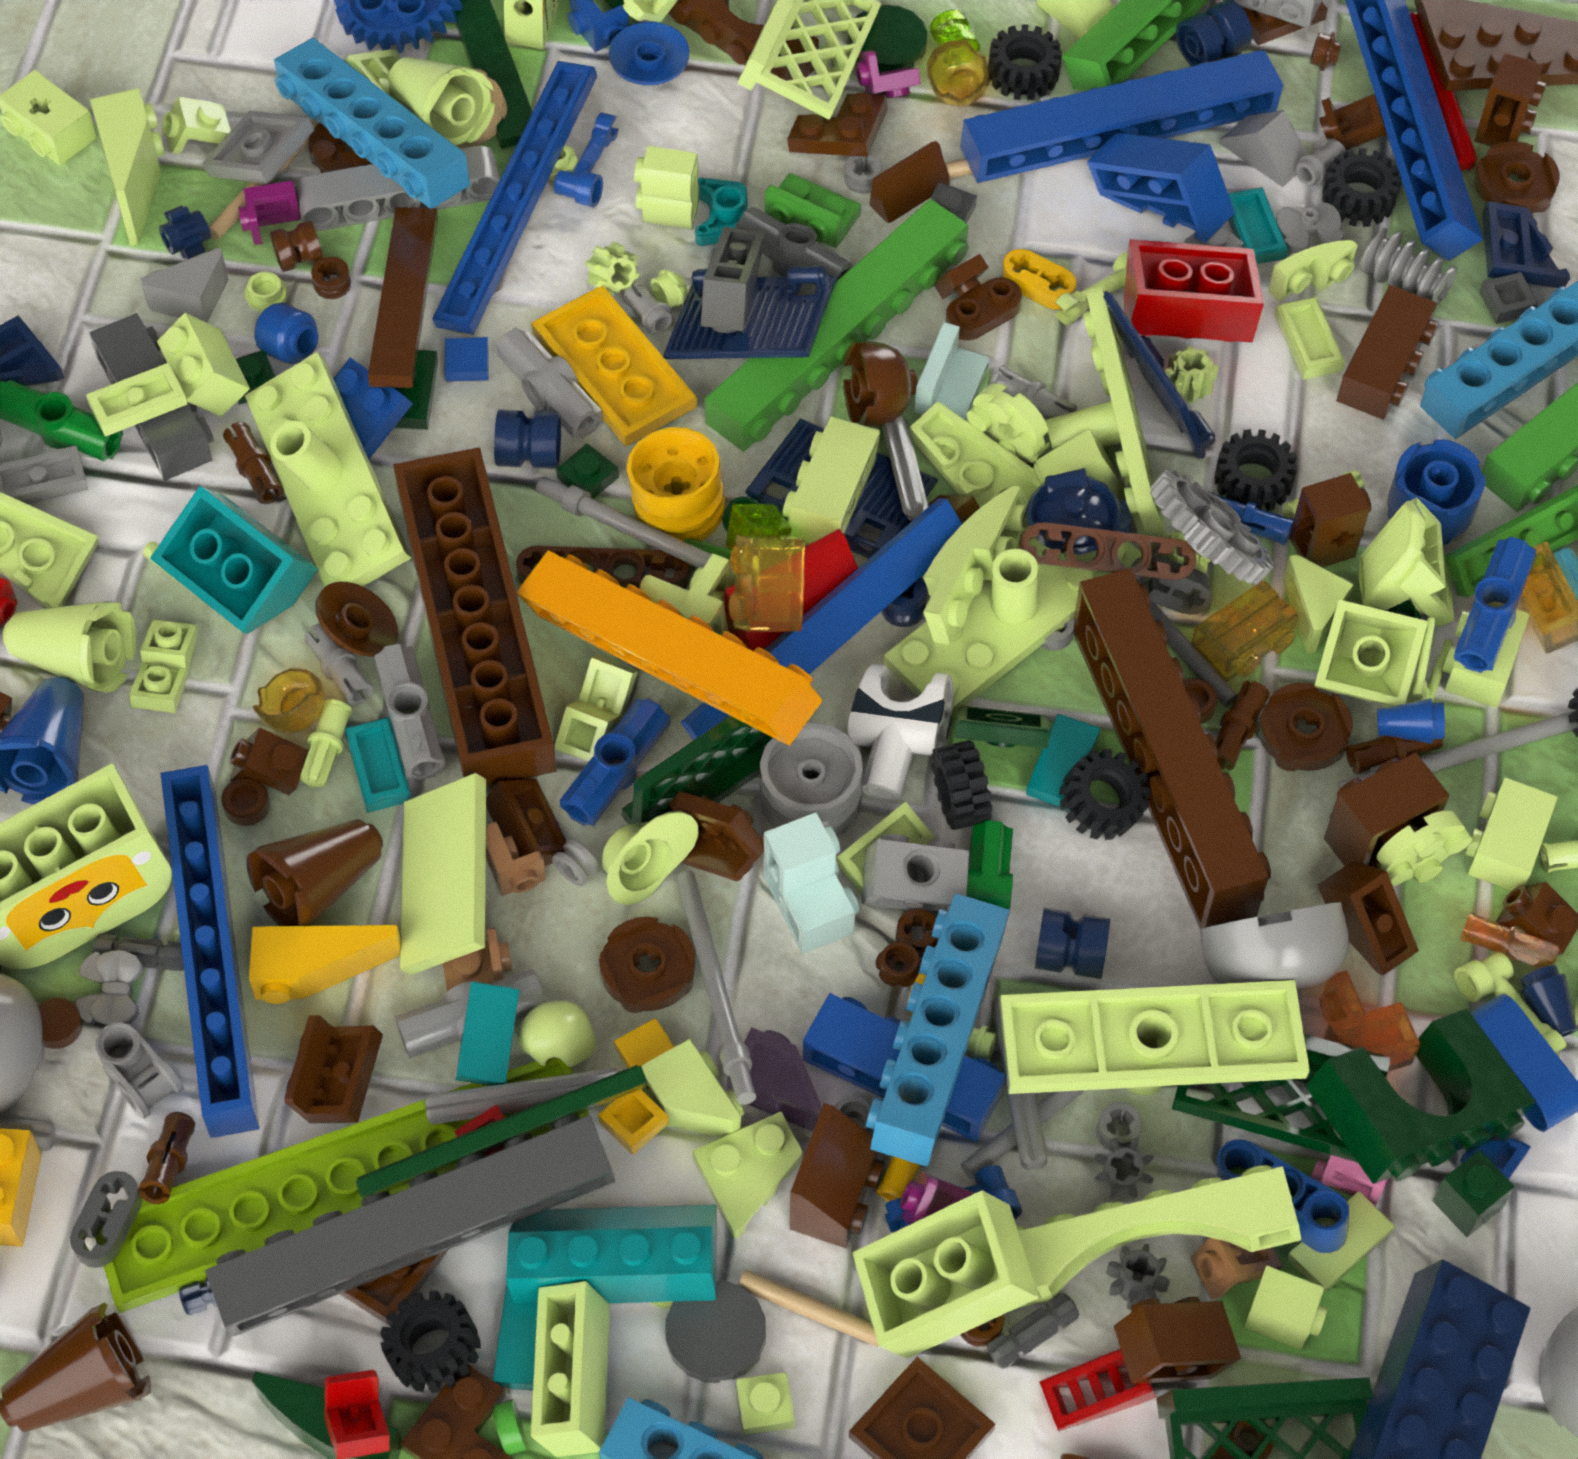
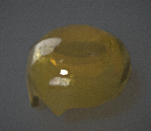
(958, 73)
(291, 701)

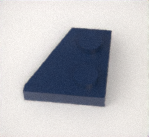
(1518, 246)

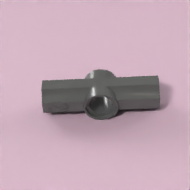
(792, 244)

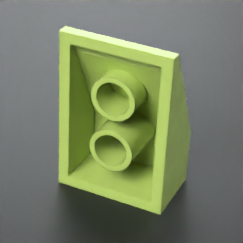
(130, 154)

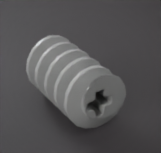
(1404, 269)

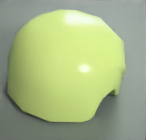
(557, 1031)

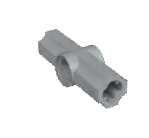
(549, 382)
(416, 730)
(443, 1020)

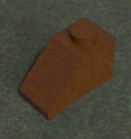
(1371, 914)

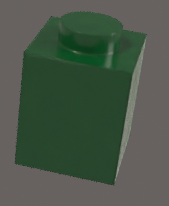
(1473, 1193)

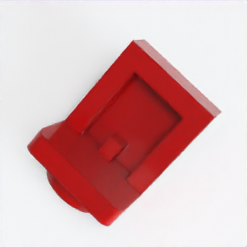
(355, 1415)

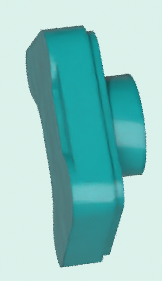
(726, 204)

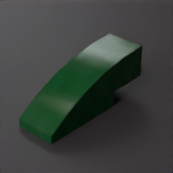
(302, 1412)

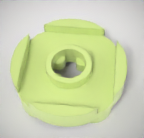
(1010, 422)
(1421, 852)

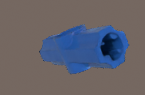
(1487, 624)
(602, 781)

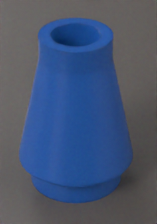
(1413, 721)

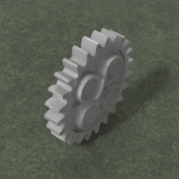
(1211, 527)

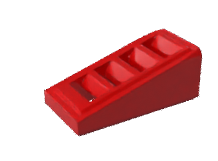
(1104, 1406)

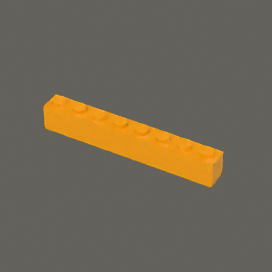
(672, 647)

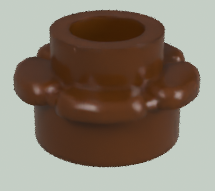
(1325, 50)
(898, 953)

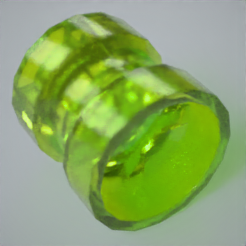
(953, 26)

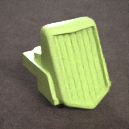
(1408, 564)
(705, 593)

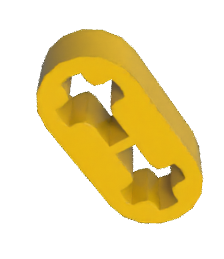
(1039, 277)

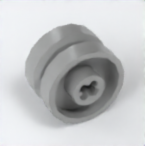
(810, 776)

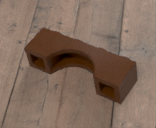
(731, 34)

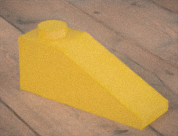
(309, 959)

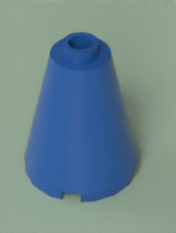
(43, 741)

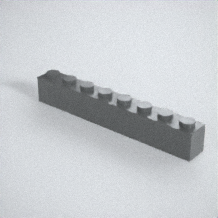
(409, 1225)

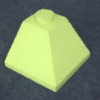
(1371, 654)

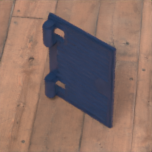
(778, 321)
(1151, 365)
(877, 505)

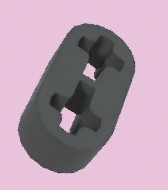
(1170, 592)
(96, 1213)

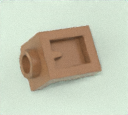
(508, 869)
(482, 965)
(1225, 1264)

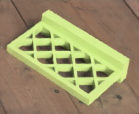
(778, 31)

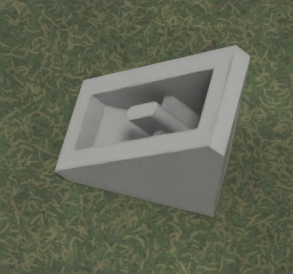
(1267, 145)
(187, 286)

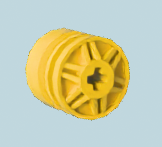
(677, 483)

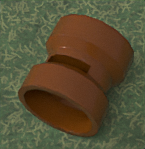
(296, 246)

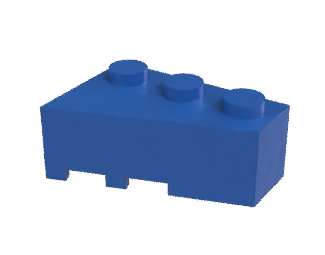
(1166, 178)

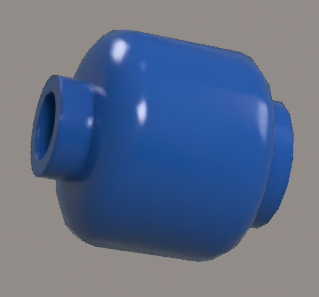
(286, 333)

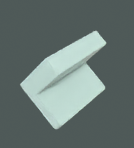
(950, 375)

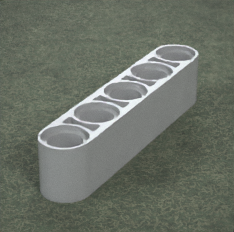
(366, 196)

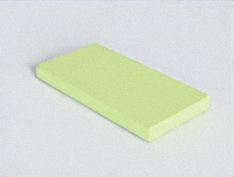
(443, 874)

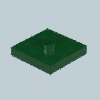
(1003, 727)

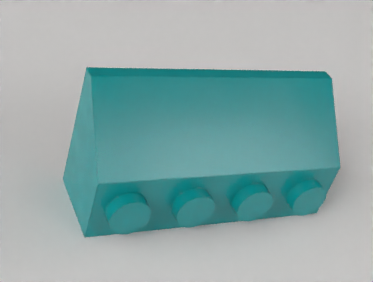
(618, 1252)

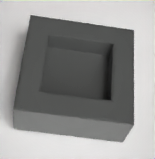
(955, 200)
(1507, 297)

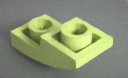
(1318, 264)
(164, 666)

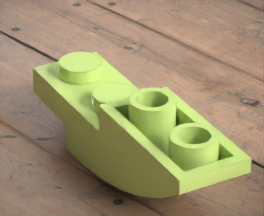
(968, 560)

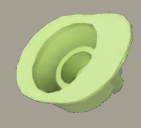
(645, 854)

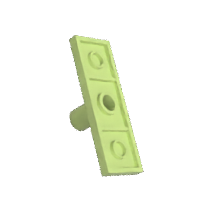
(1114, 420)
(327, 475)
(1001, 625)
(1153, 1037)

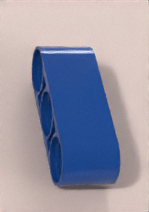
(1531, 1060)
(1309, 1198)

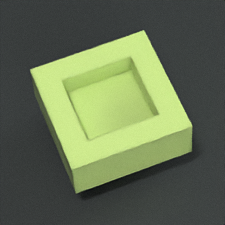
(765, 1403)

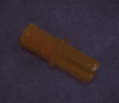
(1509, 941)

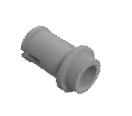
(1314, 167)
(654, 314)

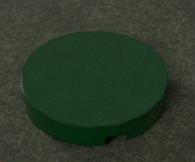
(896, 38)

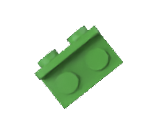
(812, 206)

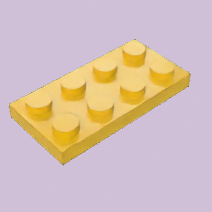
(615, 365)

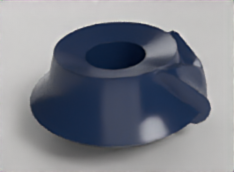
(1074, 501)

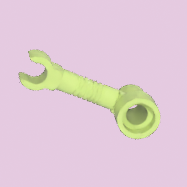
(1076, 303)
(1490, 977)

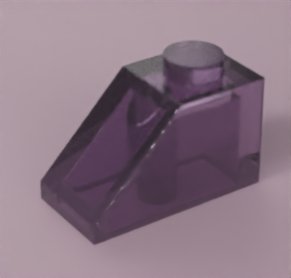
(780, 1079)

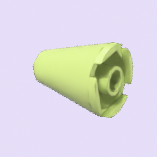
(444, 96)
(76, 642)

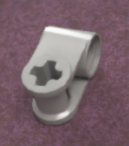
(141, 1074)

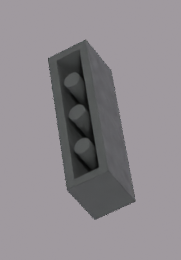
(174, 438)

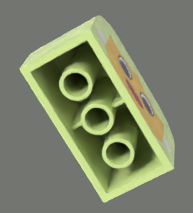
(75, 869)

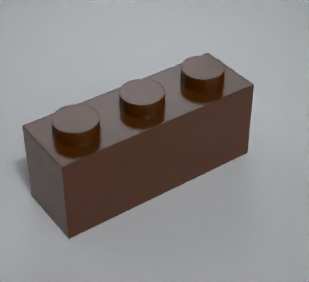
(1388, 353)

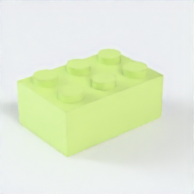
(944, 1275)

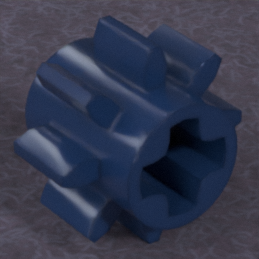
(184, 232)

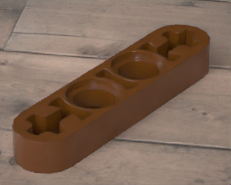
(1107, 551)
(609, 559)

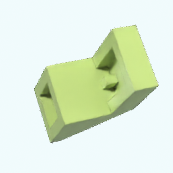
(599, 707)

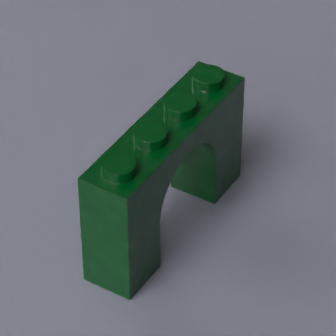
(1397, 1138)

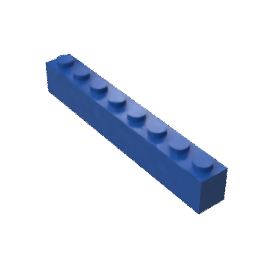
(1149, 106)
(1415, 126)
(209, 953)

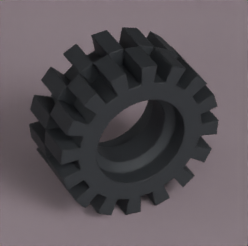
(1024, 45)
(1365, 170)
(1259, 451)
(1121, 778)
(961, 784)
(420, 1319)

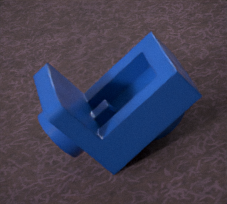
(594, 25)

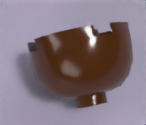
(878, 384)

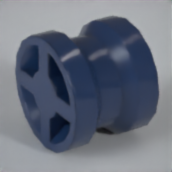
(905, 610)

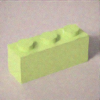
(831, 480)
(570, 1369)

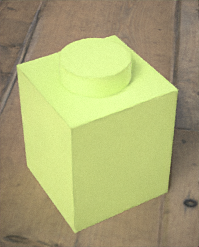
(1286, 1308)

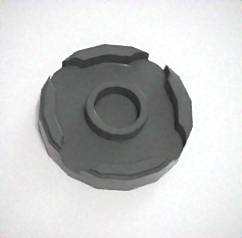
(717, 1336)

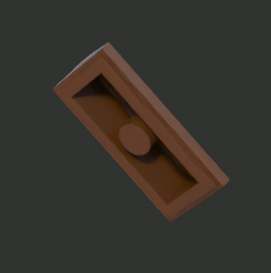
(908, 182)
(526, 816)

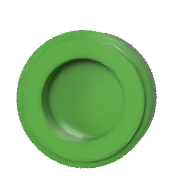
(510, 1427)

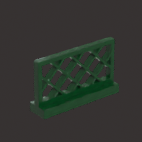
(707, 766)
(1273, 1121)
(1264, 1402)

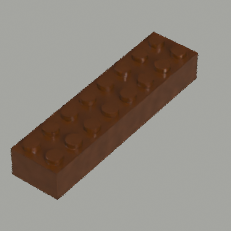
(474, 618)
(1164, 735)

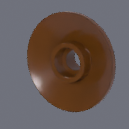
(356, 618)

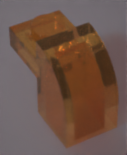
(1379, 1031)

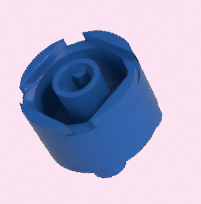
(1444, 480)

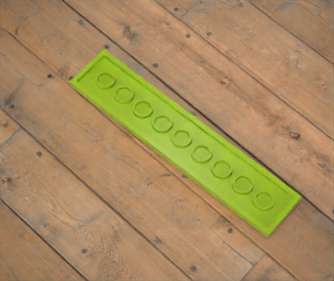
(272, 1194)

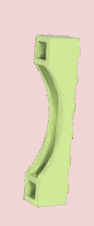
(1244, 1210)

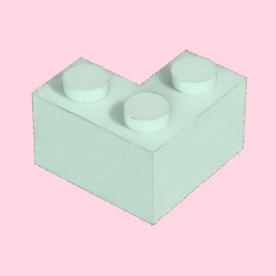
(805, 883)

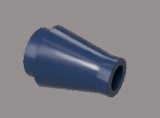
(1550, 999)

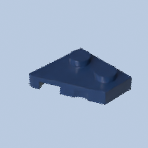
(24, 357)

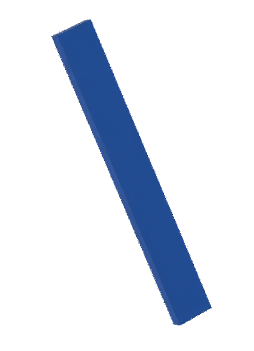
(514, 198)
(853, 600)

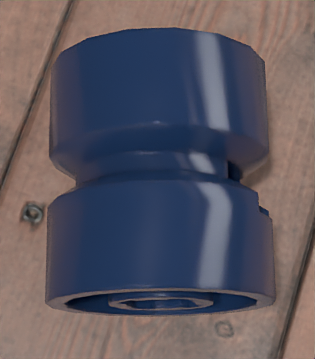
(1214, 34)
(527, 439)
(1072, 943)

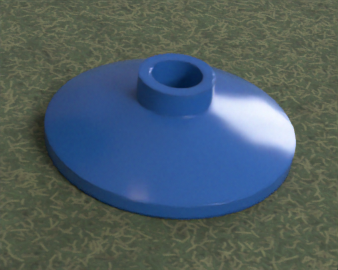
(649, 53)

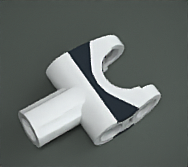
(897, 728)

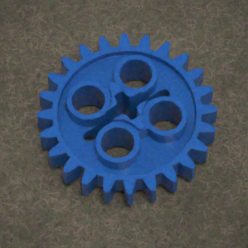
(395, 20)

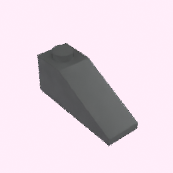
(731, 280)

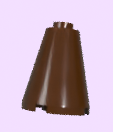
(312, 870)
(77, 1374)

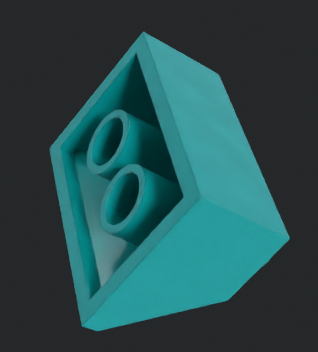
(232, 561)

